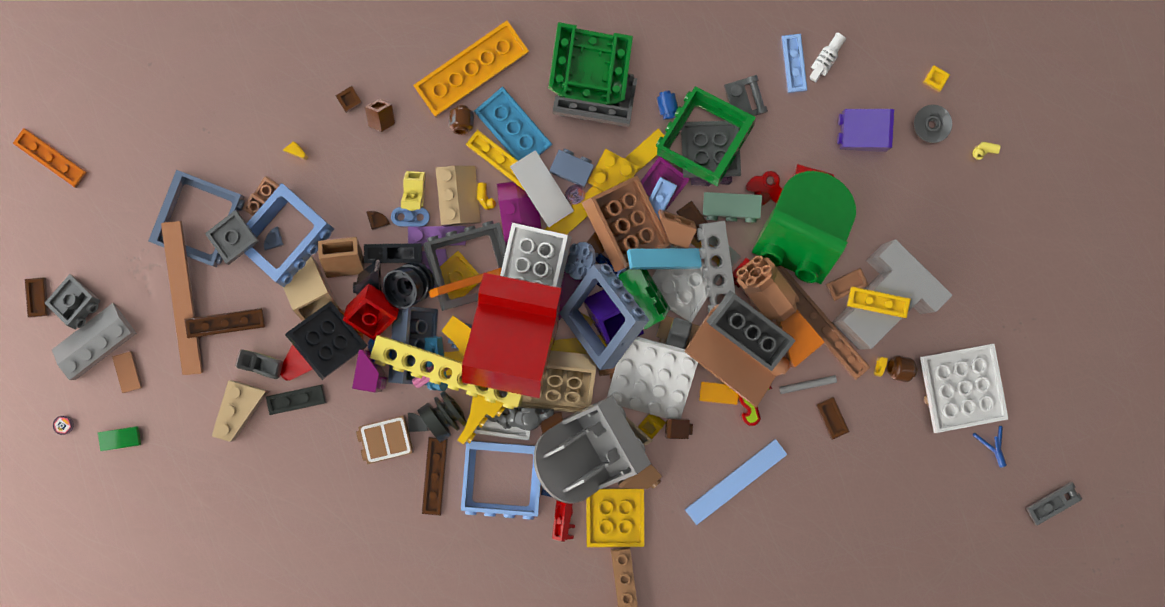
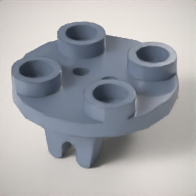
(580, 260)

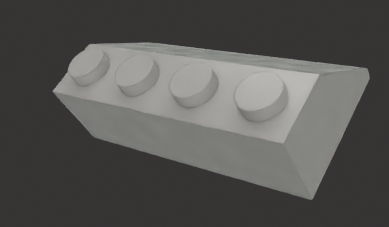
(92, 342)

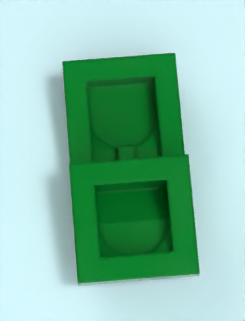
(119, 438)

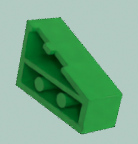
(645, 293)

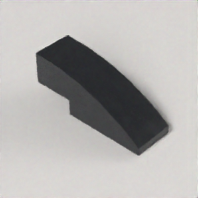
(393, 253)

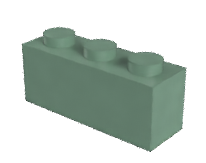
(732, 206)

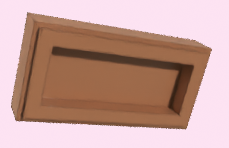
(841, 287)
(127, 372)

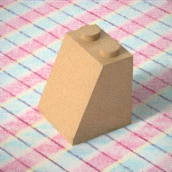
(309, 290)

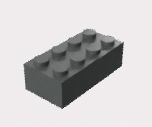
(750, 330)

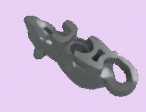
(526, 419)

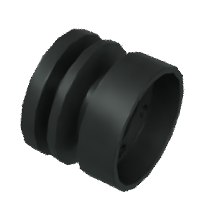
(442, 416)

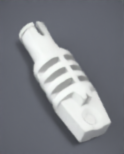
(827, 57)

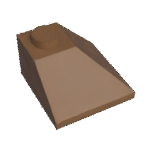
(643, 480)

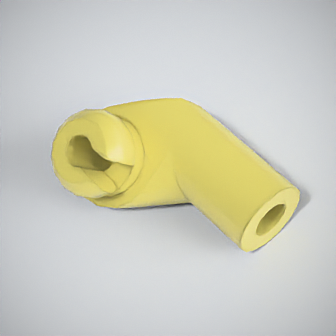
(983, 148)

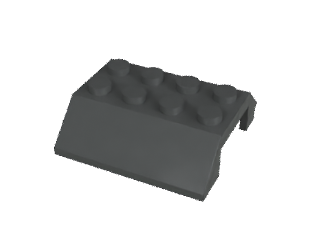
(615, 114)

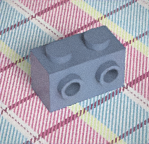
(572, 168)

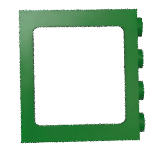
(718, 107)

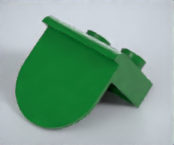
(808, 226)

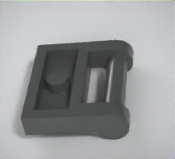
(738, 96)

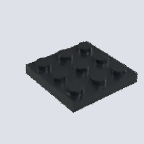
(326, 340)

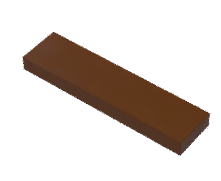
(224, 323)
(434, 476)

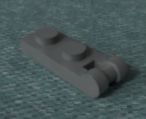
(1053, 504)

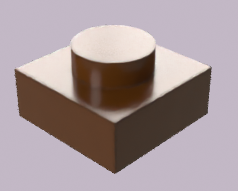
(348, 99)

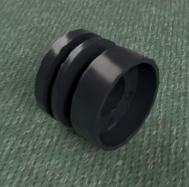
(408, 285)

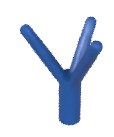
(997, 451)

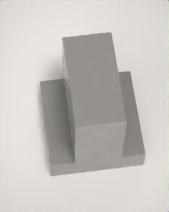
(899, 276)

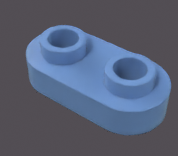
(410, 217)

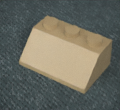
(458, 195)

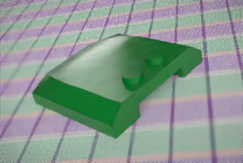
(589, 65)

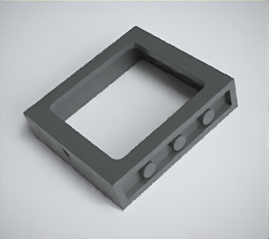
(499, 247)

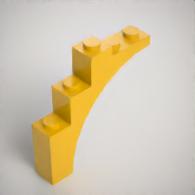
(459, 334)

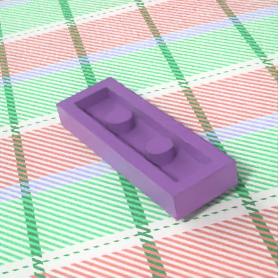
(420, 234)

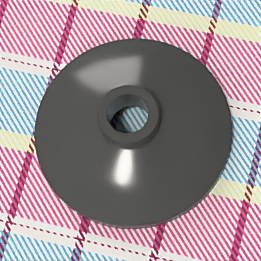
(941, 119)

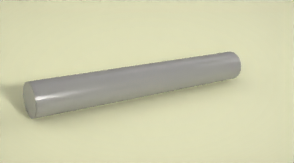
(808, 384)

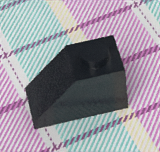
(370, 275)

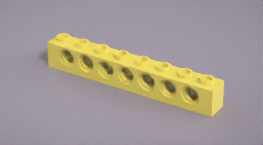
(384, 345)

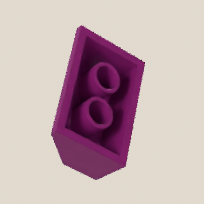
(368, 375)

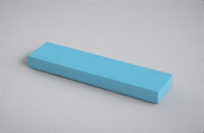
(664, 258)

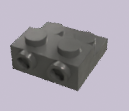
(72, 302)

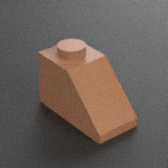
(678, 229)

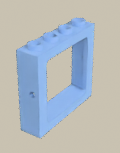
(508, 511)

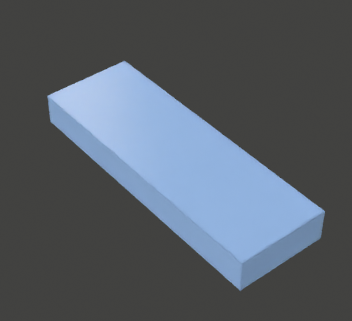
(794, 63)

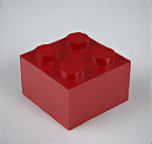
(370, 312)

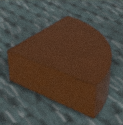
(377, 220)

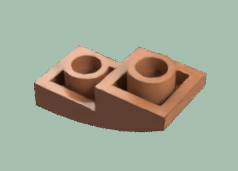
(260, 196)

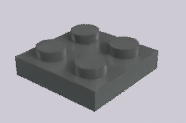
(232, 237)

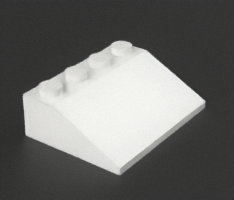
(536, 255)

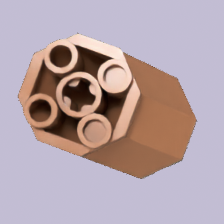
(767, 289)

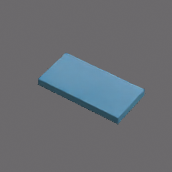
(512, 125)

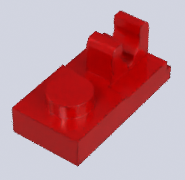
(562, 521)

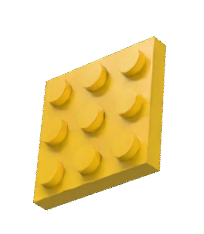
(615, 518)

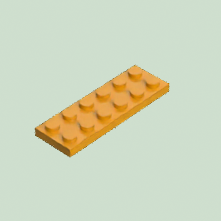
(471, 68)

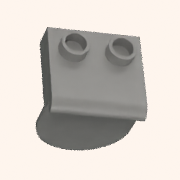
(588, 452)

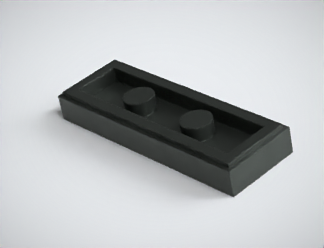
(296, 399)

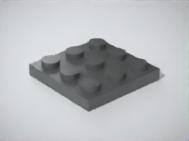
(707, 143)

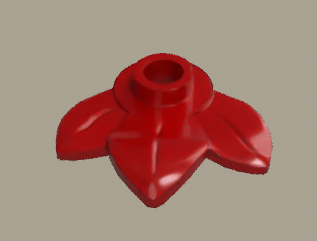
(759, 186)

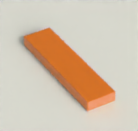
(49, 157)
(461, 284)

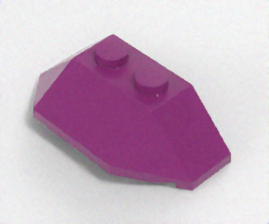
(516, 208)

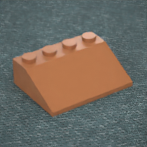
(625, 221)

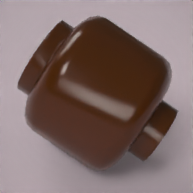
(461, 120)
(902, 368)

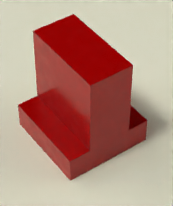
(511, 335)

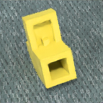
(413, 190)

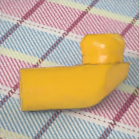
(482, 197)

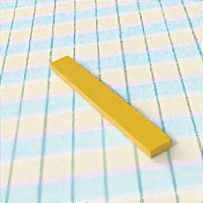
(639, 156)

